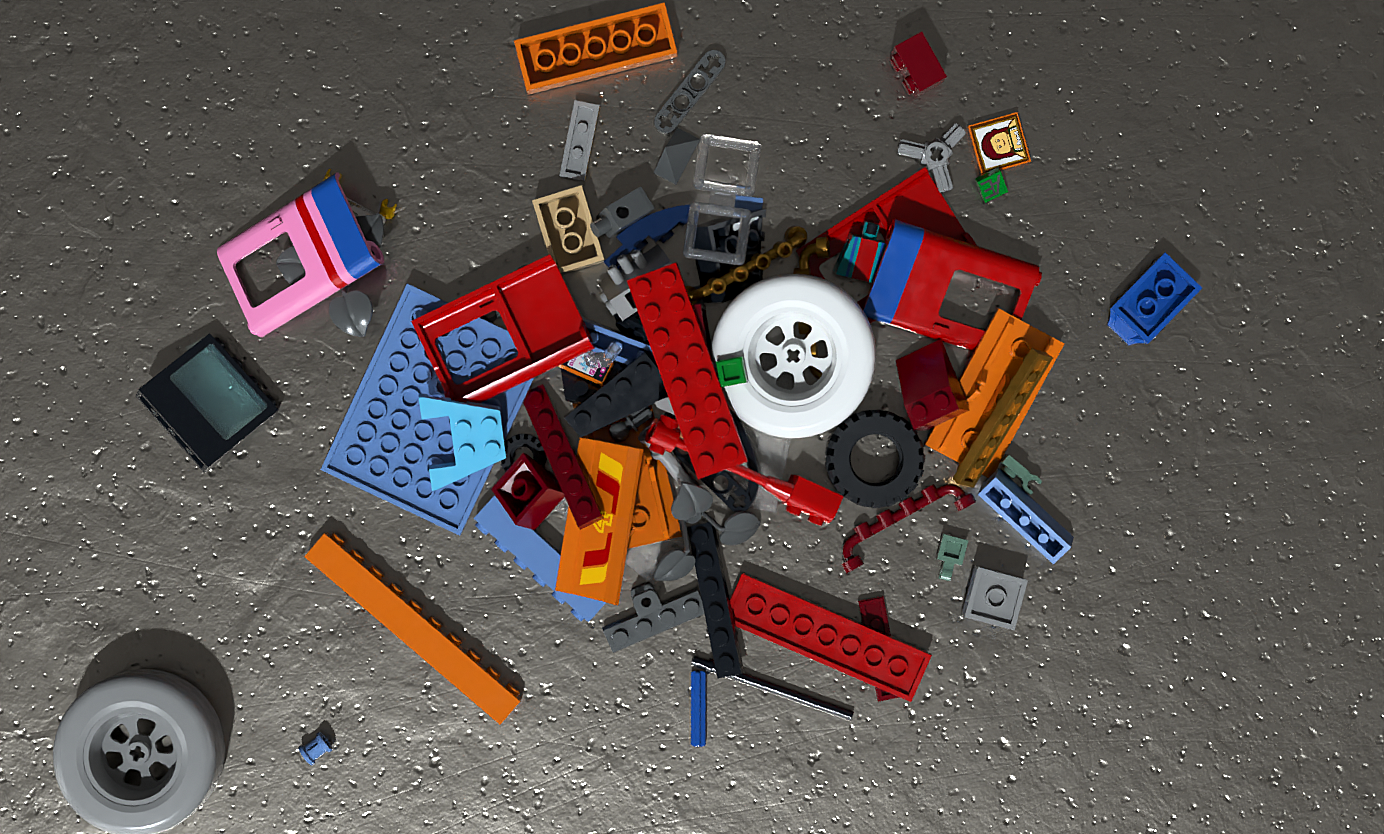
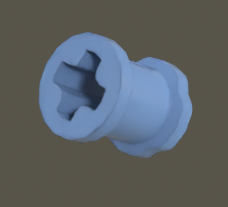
(315, 748)

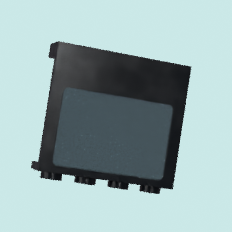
(207, 402)

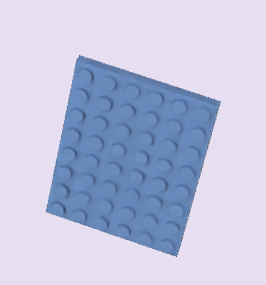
(385, 440)

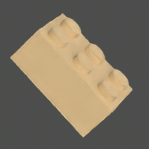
(567, 229)

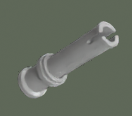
(670, 461)

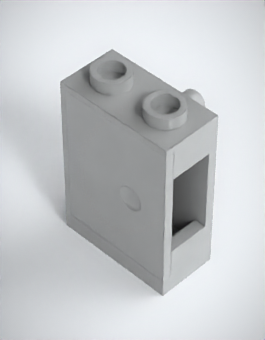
(615, 288)

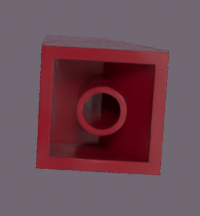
(528, 492)

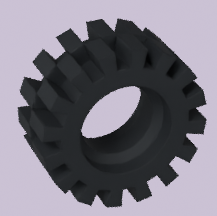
(523, 440)

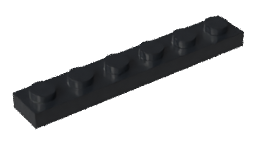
(715, 600)

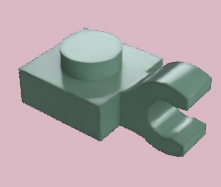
(1013, 469)
(950, 552)

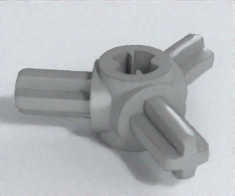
(923, 152)

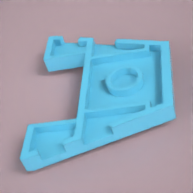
(475, 437)

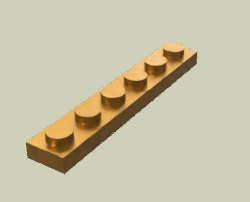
(1002, 418)

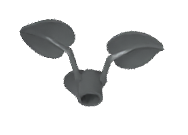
(354, 309)
(690, 507)

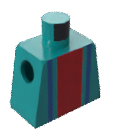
(861, 254)

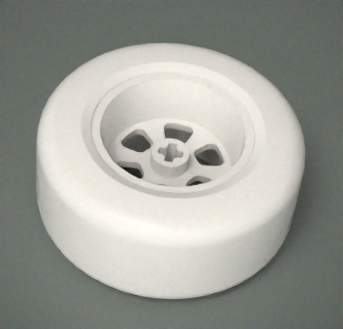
(833, 318)

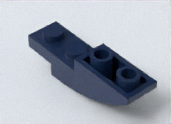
(656, 226)

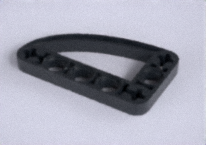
(752, 464)

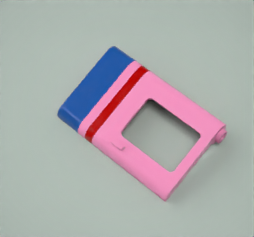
(326, 243)

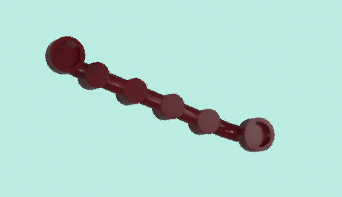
(907, 507)

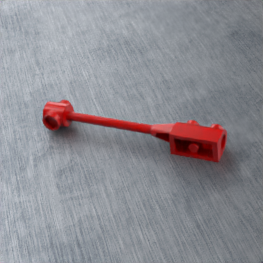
(797, 493)

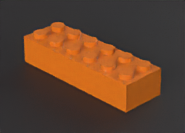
(596, 48)

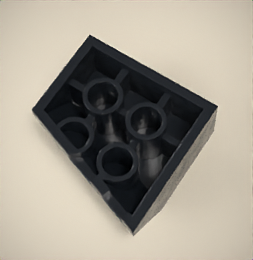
(722, 236)

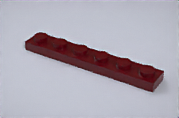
(562, 457)

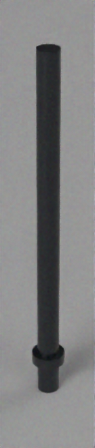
(709, 666)

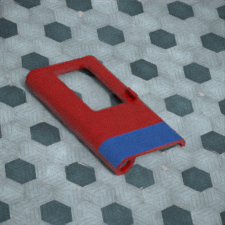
(917, 276)

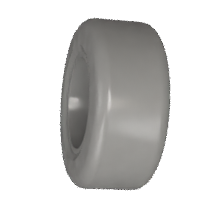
(85, 738)

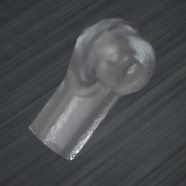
(602, 359)

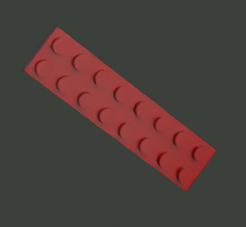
(687, 370)
(828, 637)

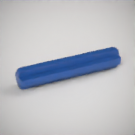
(698, 708)

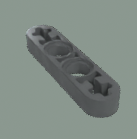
(690, 92)

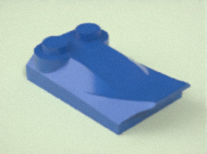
(1152, 301)

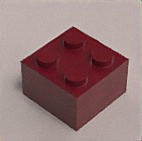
(917, 65)

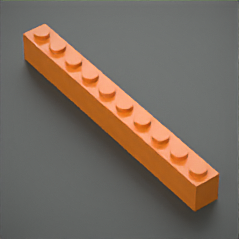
(413, 627)

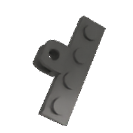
(652, 616)

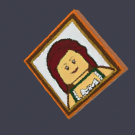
(999, 143)

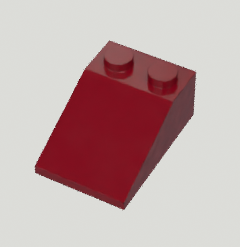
(930, 387)

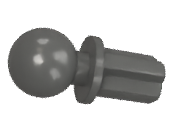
(620, 430)

